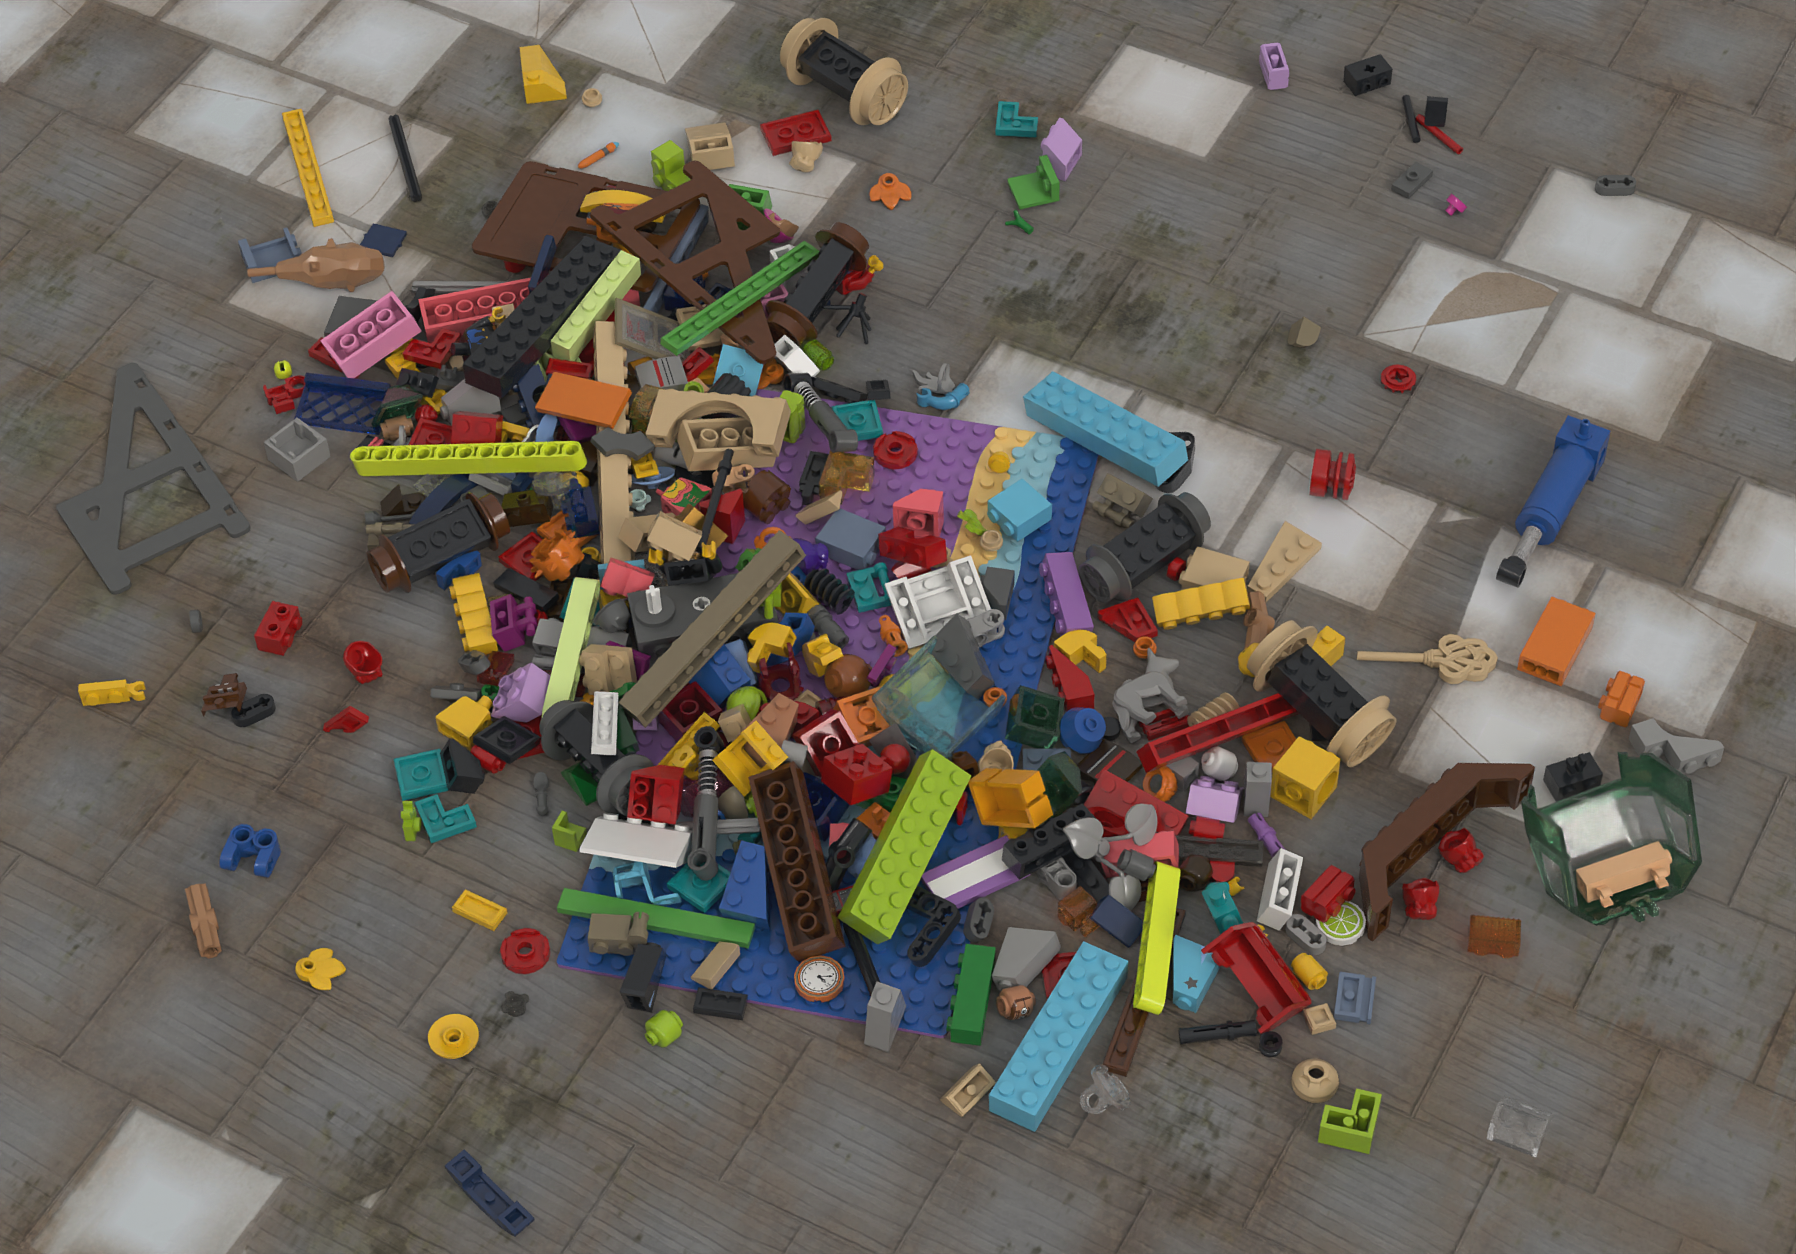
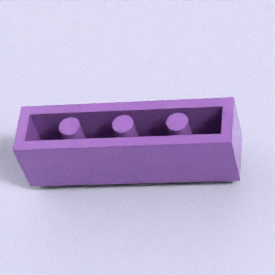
(1065, 593)

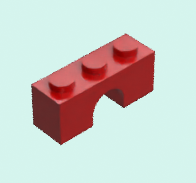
(903, 546)

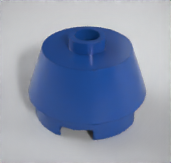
(1082, 729)

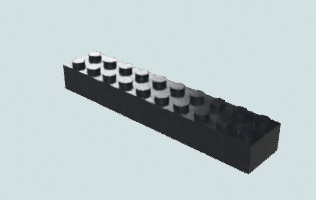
(533, 324)

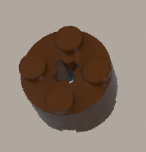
(766, 496)

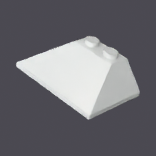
(932, 599)

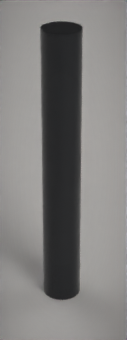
(1411, 119)

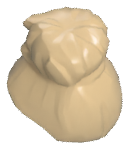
(804, 155)
(996, 756)

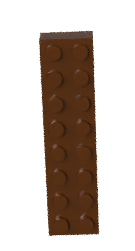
(796, 862)

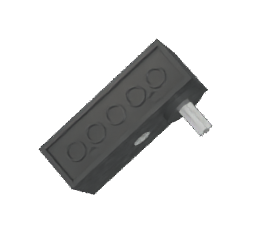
(667, 611)

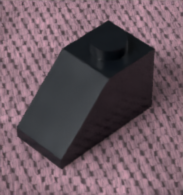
(461, 768)

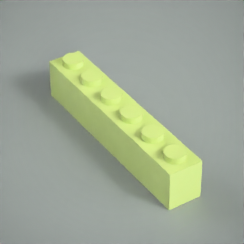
(595, 306)

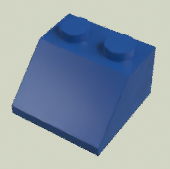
(721, 676)

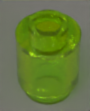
(818, 354)

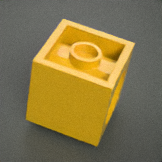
(1305, 777)

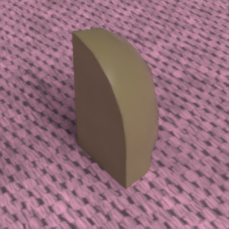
(1303, 333)
(733, 804)

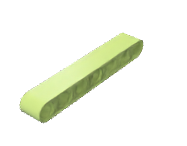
(572, 641)

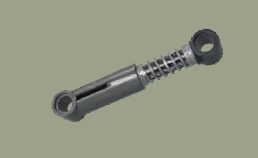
(838, 435)
(705, 806)

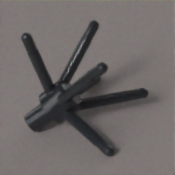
(855, 309)

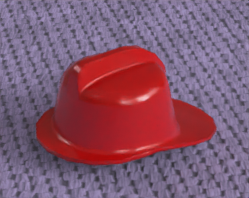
(1112, 823)

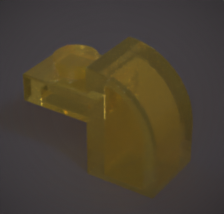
(642, 408)

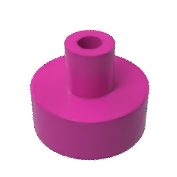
(1455, 204)

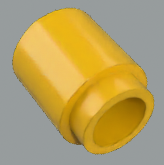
(1309, 971)

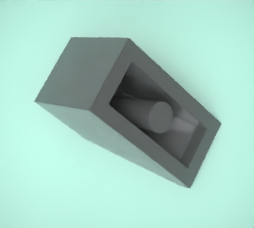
(999, 587)

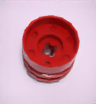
(1332, 474)

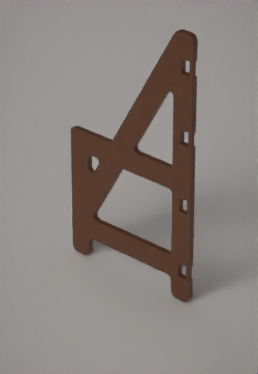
(726, 210)

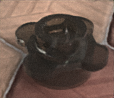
(515, 1009)

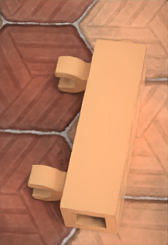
(1624, 872)

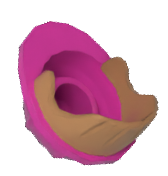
(787, 228)

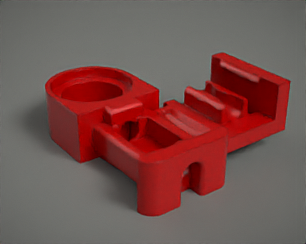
(283, 395)

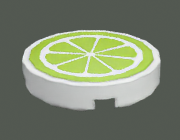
(1346, 926)

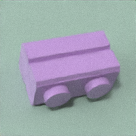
(1274, 66)

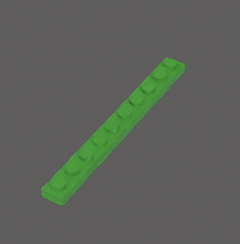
(739, 298)

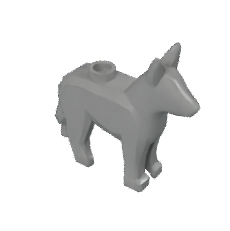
(1147, 691)

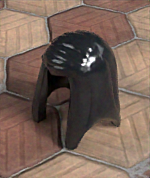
(728, 385)

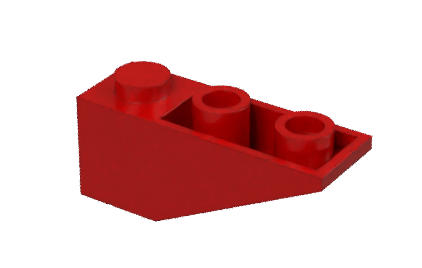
(1070, 680)

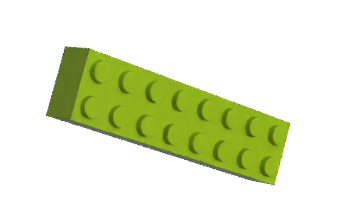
(904, 847)

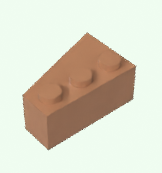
(778, 721)

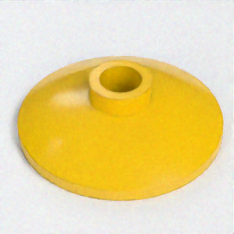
(450, 1028)

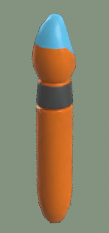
(598, 155)

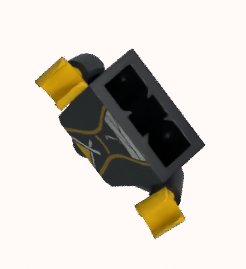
(700, 568)

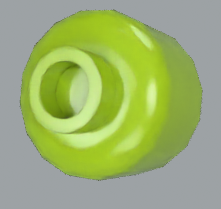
(663, 1028)

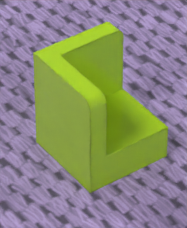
(568, 834)

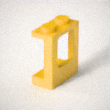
(737, 763)

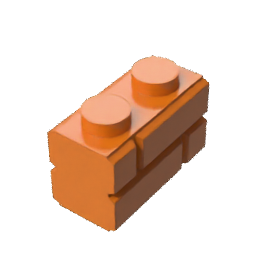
(1621, 698)

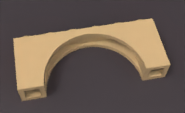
(766, 415)

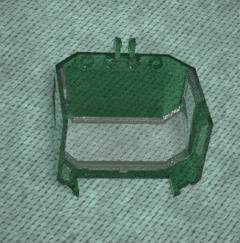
(1638, 809)

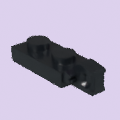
(811, 476)

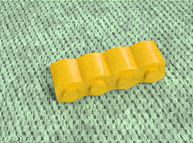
(1200, 603)
(474, 614)

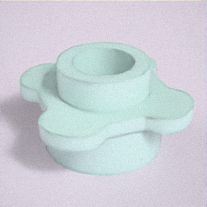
(640, 499)

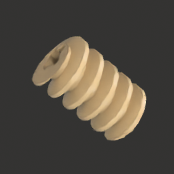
(1219, 706)

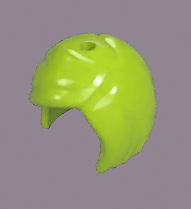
(748, 696)

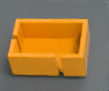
(1010, 798)

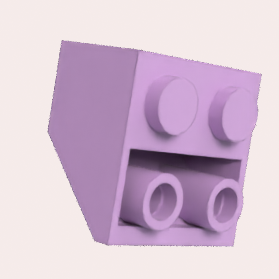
(1062, 148)
(521, 694)
(1214, 799)

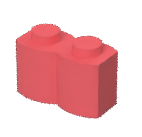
(625, 578)

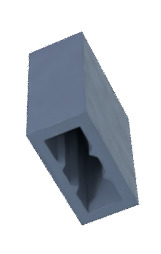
(851, 539)

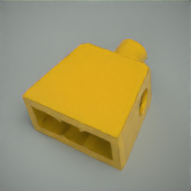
(465, 719)

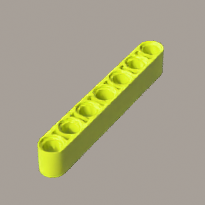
(1156, 939)

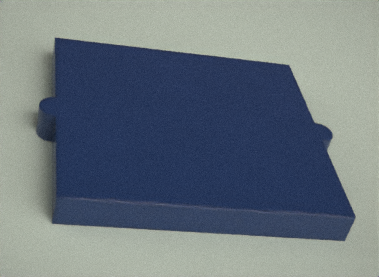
(384, 239)

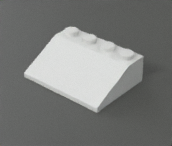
(638, 841)

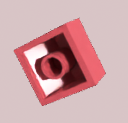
(920, 512)

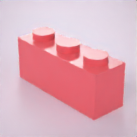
(1161, 848)

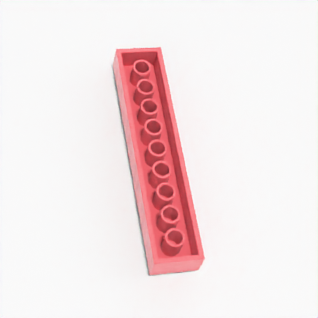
(463, 308)

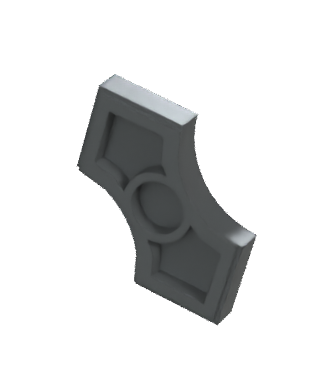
(612, 442)

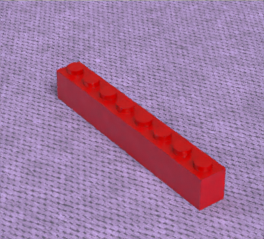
(1215, 732)

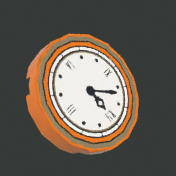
(819, 978)

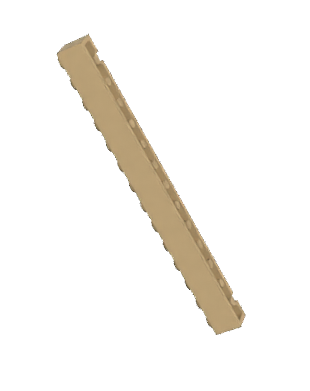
(612, 470)

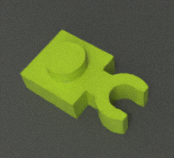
(411, 822)

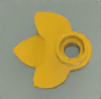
(322, 968)

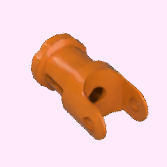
(891, 635)

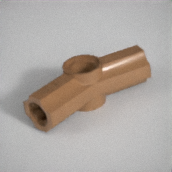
(1257, 619)
(203, 920)

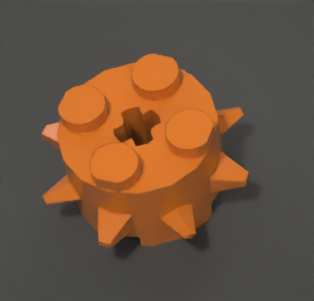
(556, 556)

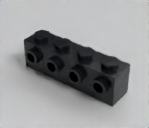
(1041, 844)

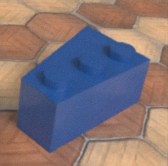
(748, 887)

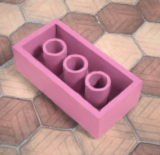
(371, 335)

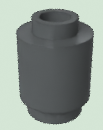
(1136, 864)

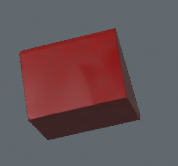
(729, 514)

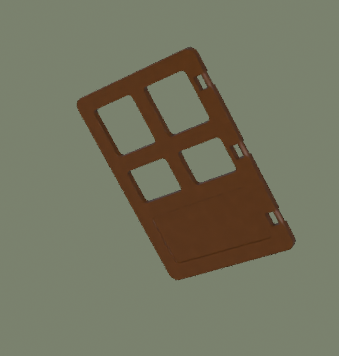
(549, 205)

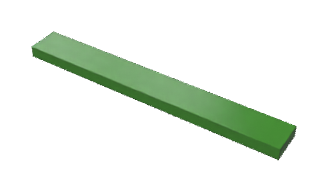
(660, 918)

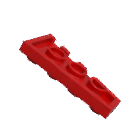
(1120, 796)

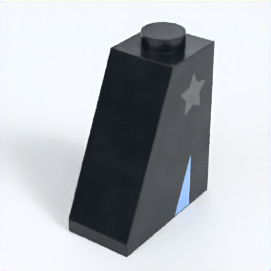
(643, 977)

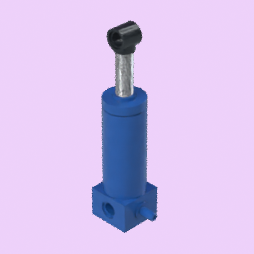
(1576, 458)

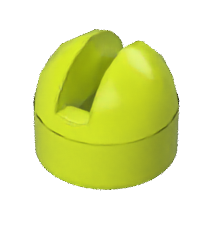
(282, 374)

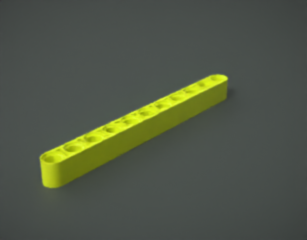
(469, 458)

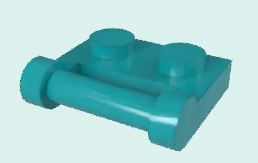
(866, 595)

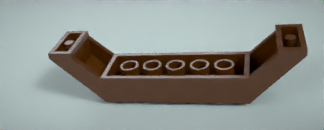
(1425, 824)

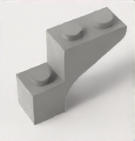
(1682, 753)

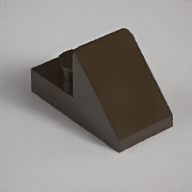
(400, 504)

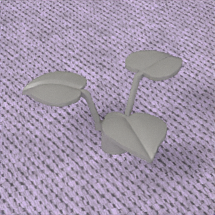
(1087, 842)

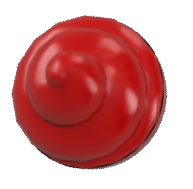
(426, 412)

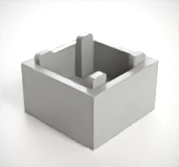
(297, 449)

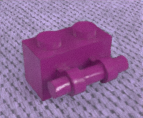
(508, 621)

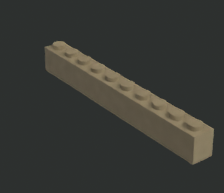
(712, 628)

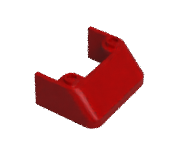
(1261, 973)

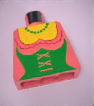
(681, 493)

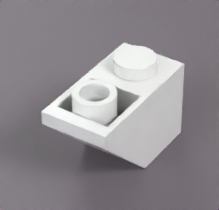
(793, 358)

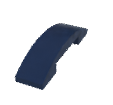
(443, 497)
(487, 1195)

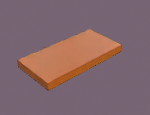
(583, 400)

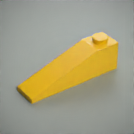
(540, 77)

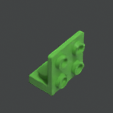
(1036, 187)

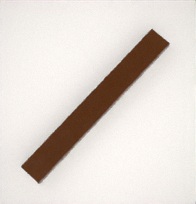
(1131, 1024)

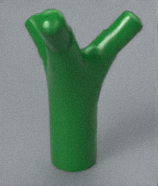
(1020, 222)

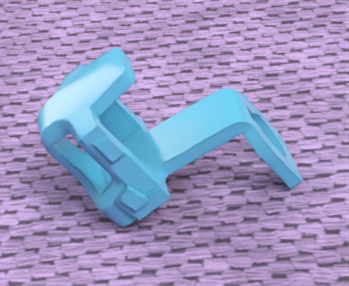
(636, 876)

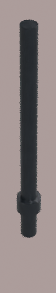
(724, 469)

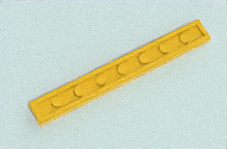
(307, 167)

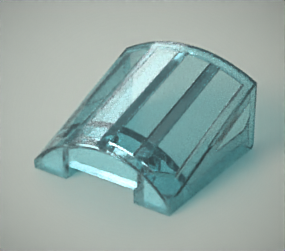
(932, 705)

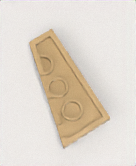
(1283, 560)

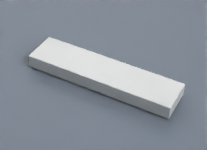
(604, 723)

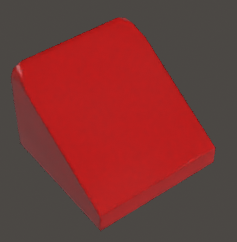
(961, 808)

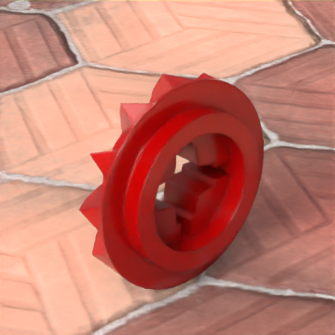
(1403, 372)

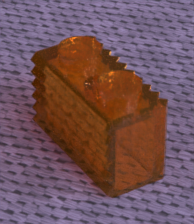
(1494, 936)

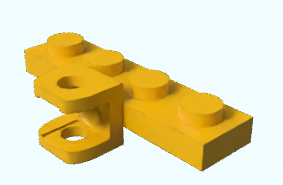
(685, 751)

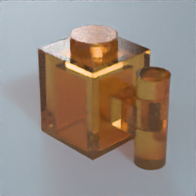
(1076, 911)

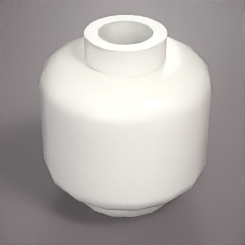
(1219, 763)

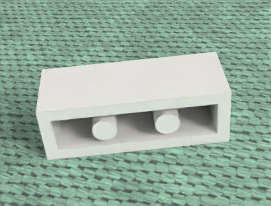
(1279, 889)

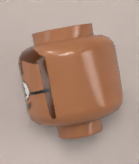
(1015, 1002)

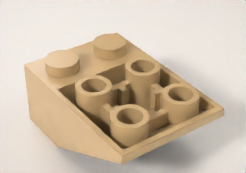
(711, 145)
(673, 536)

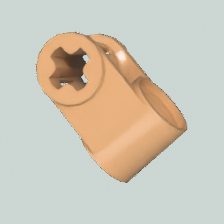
(736, 479)

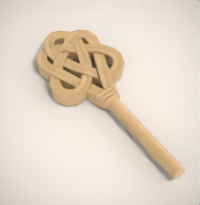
(1455, 657)

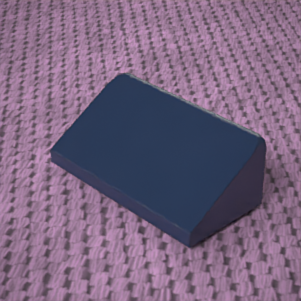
(1117, 920)

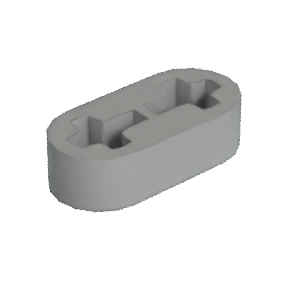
(1306, 934)

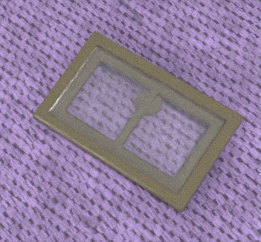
(642, 330)

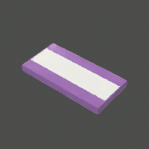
(971, 875)

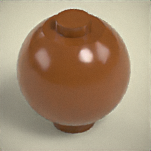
(847, 676)

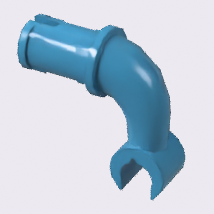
(950, 401)

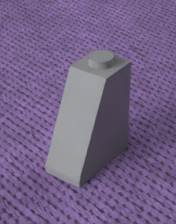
(469, 399)
(1257, 788)
(1024, 956)
(883, 1016)

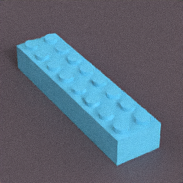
(1105, 428)
(1058, 1036)

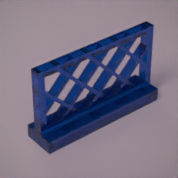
(341, 386)

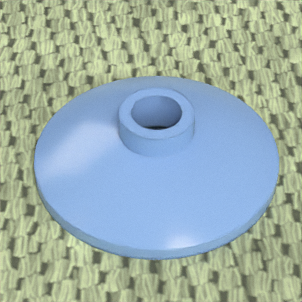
(653, 482)

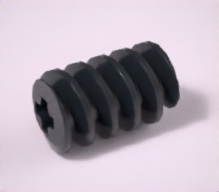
(829, 590)

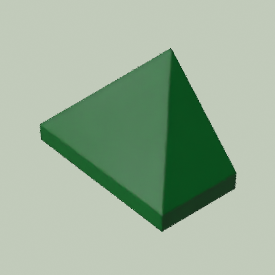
(581, 783)

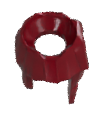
(781, 671)

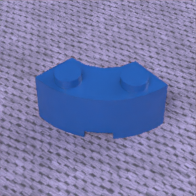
(802, 628)

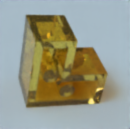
(846, 471)

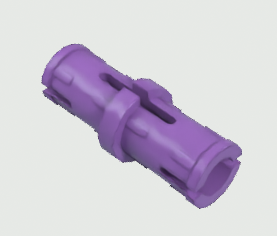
(1265, 833)

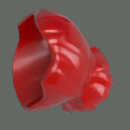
(363, 661)
(1460, 850)
(1421, 898)

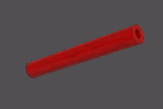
(1440, 135)

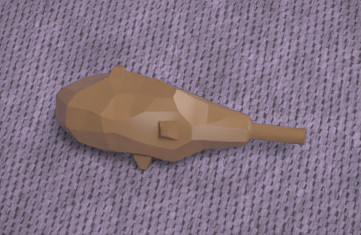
(329, 266)

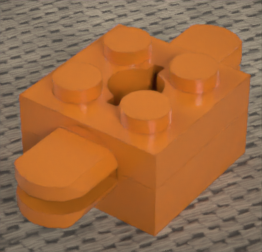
(862, 715)

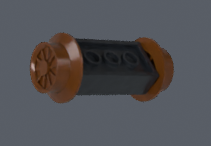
(840, 251)
(437, 541)

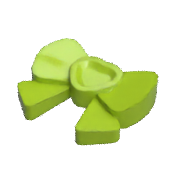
(973, 523)

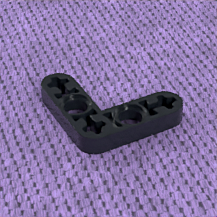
(936, 920)

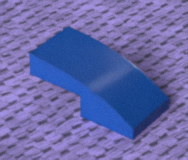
(461, 566)

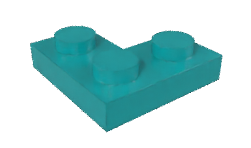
(1010, 124)
(443, 824)

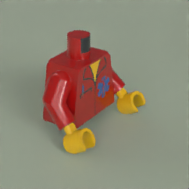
(860, 279)

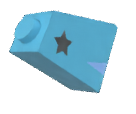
(1191, 973)

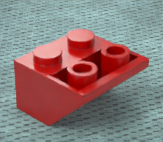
(656, 793)

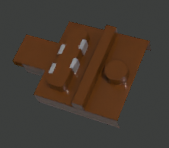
(226, 695)

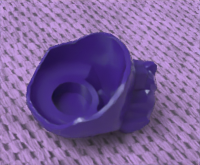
(815, 557)

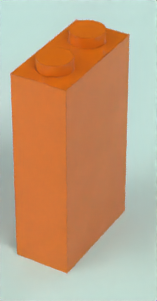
(1556, 641)

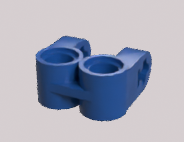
(246, 842)

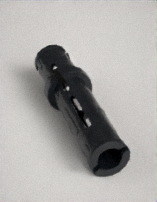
(1216, 1032)

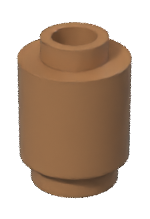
(390, 427)

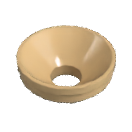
(1314, 1089)

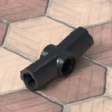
(850, 840)

